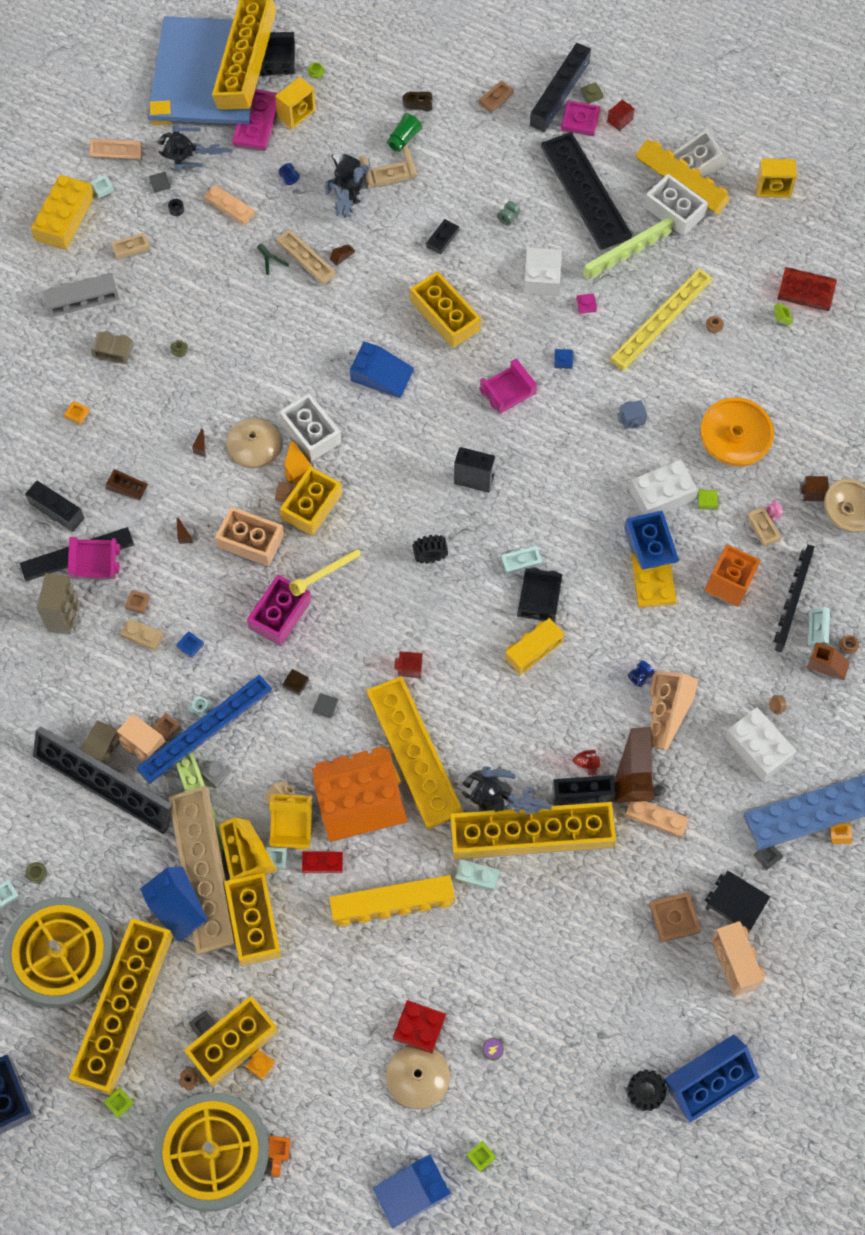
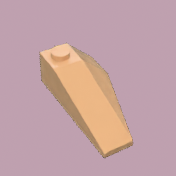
(671, 700)

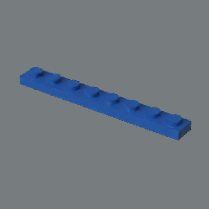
(204, 729)

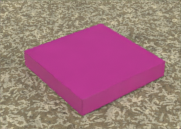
(580, 118)

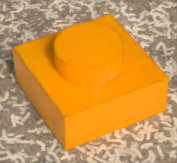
(76, 413)
(841, 834)
(260, 1064)

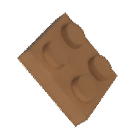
(674, 917)

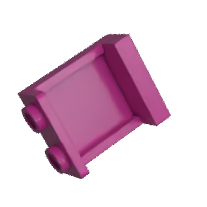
(508, 387)
(93, 558)

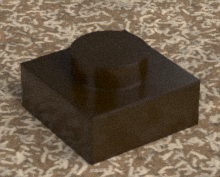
(295, 682)

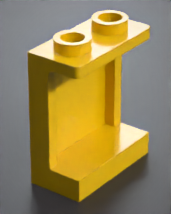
(290, 821)

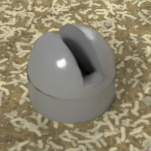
(660, 792)

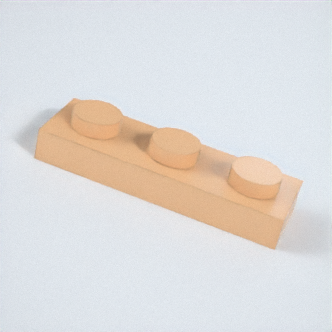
(115, 148)
(229, 204)
(657, 817)

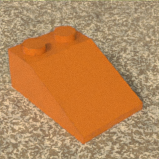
(732, 575)

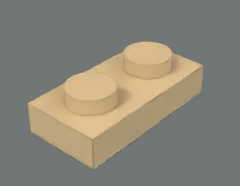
(130, 246)
(763, 527)
(142, 634)

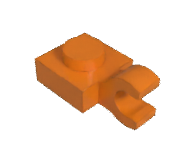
(278, 1152)

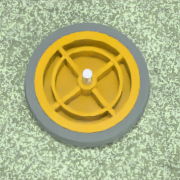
(59, 952)
(211, 1152)

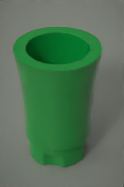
(404, 132)

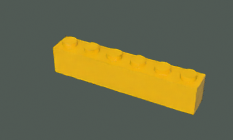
(665, 163)
(392, 900)

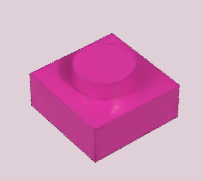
(586, 303)

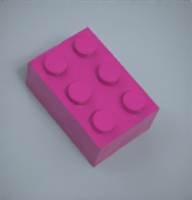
(278, 611)

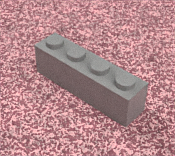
(81, 295)

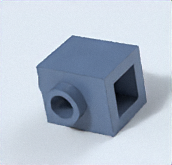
(632, 414)

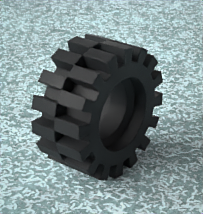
(430, 549)
(637, 1099)

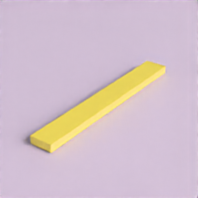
(660, 319)

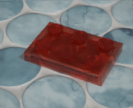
(807, 289)

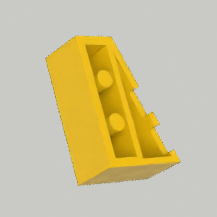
(244, 849)

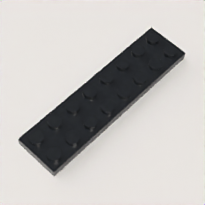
(586, 190)
(102, 780)

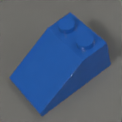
(380, 370)
(651, 540)
(174, 902)
(411, 1191)

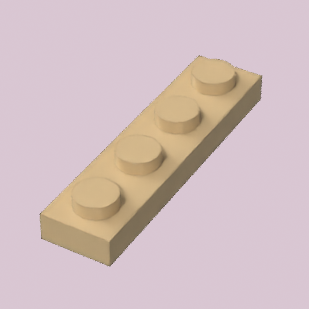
(306, 257)

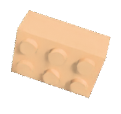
(249, 536)
(738, 958)

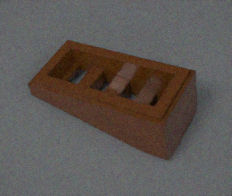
(122, 477)

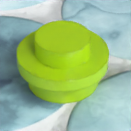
(316, 70)

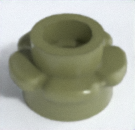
(179, 352)

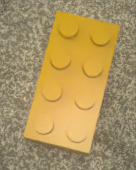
(62, 212)
(445, 309)
(252, 919)
(231, 1041)

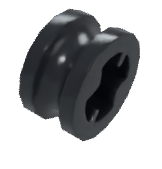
(176, 202)

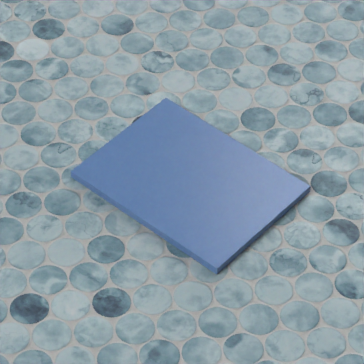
(188, 70)

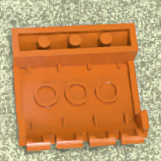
(358, 794)

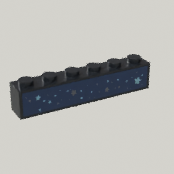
(560, 87)

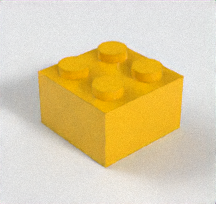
(295, 102)
(776, 178)

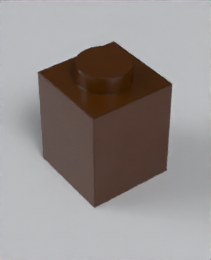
(814, 488)

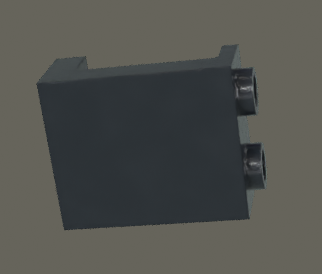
(279, 54)
(474, 469)
(539, 594)
(737, 900)

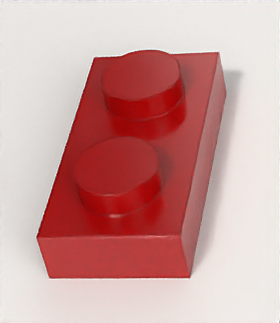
(322, 862)

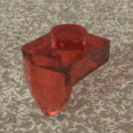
(589, 760)

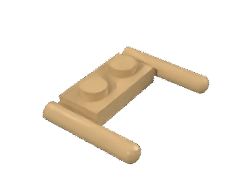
(390, 173)

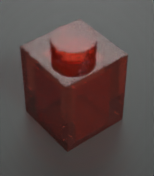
(620, 115)
(409, 664)

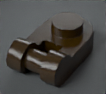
(411, 100)

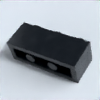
(54, 506)
(583, 790)

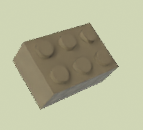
(58, 604)

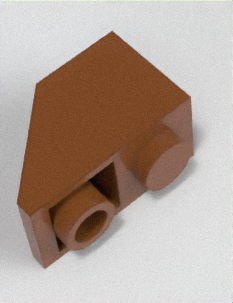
(828, 661)

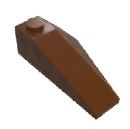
(635, 772)

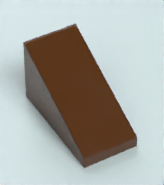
(341, 253)
(199, 444)
(182, 534)

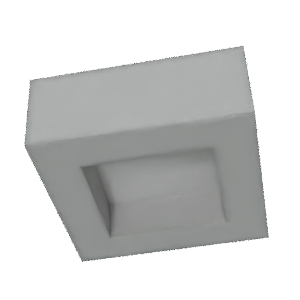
(215, 773)

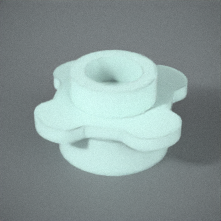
(200, 701)

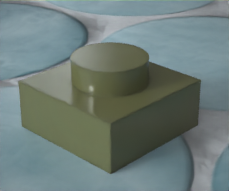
(591, 93)

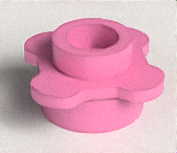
(774, 510)

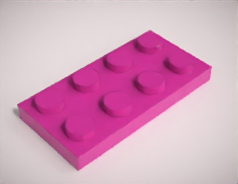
(261, 122)

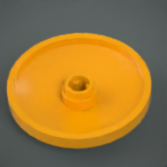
(737, 432)

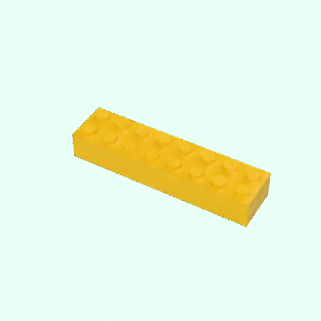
(244, 54)
(517, 833)
(121, 1007)

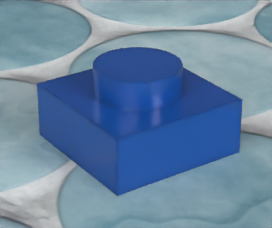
(563, 358)
(190, 644)

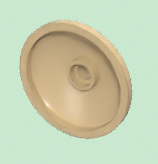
(253, 451)
(847, 495)
(414, 1091)

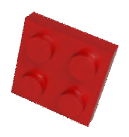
(419, 1026)

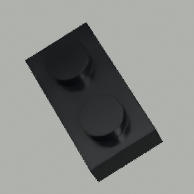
(442, 236)

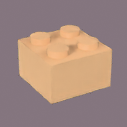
(140, 738)

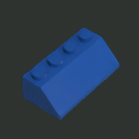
(712, 1077)

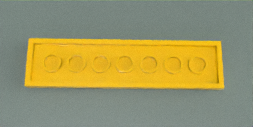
(414, 752)

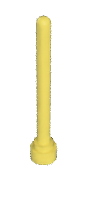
(300, 585)

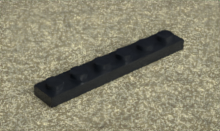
(791, 604)

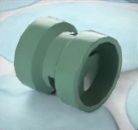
(507, 215)

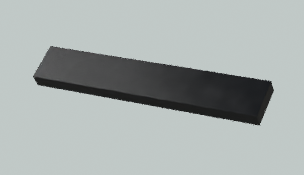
(58, 559)

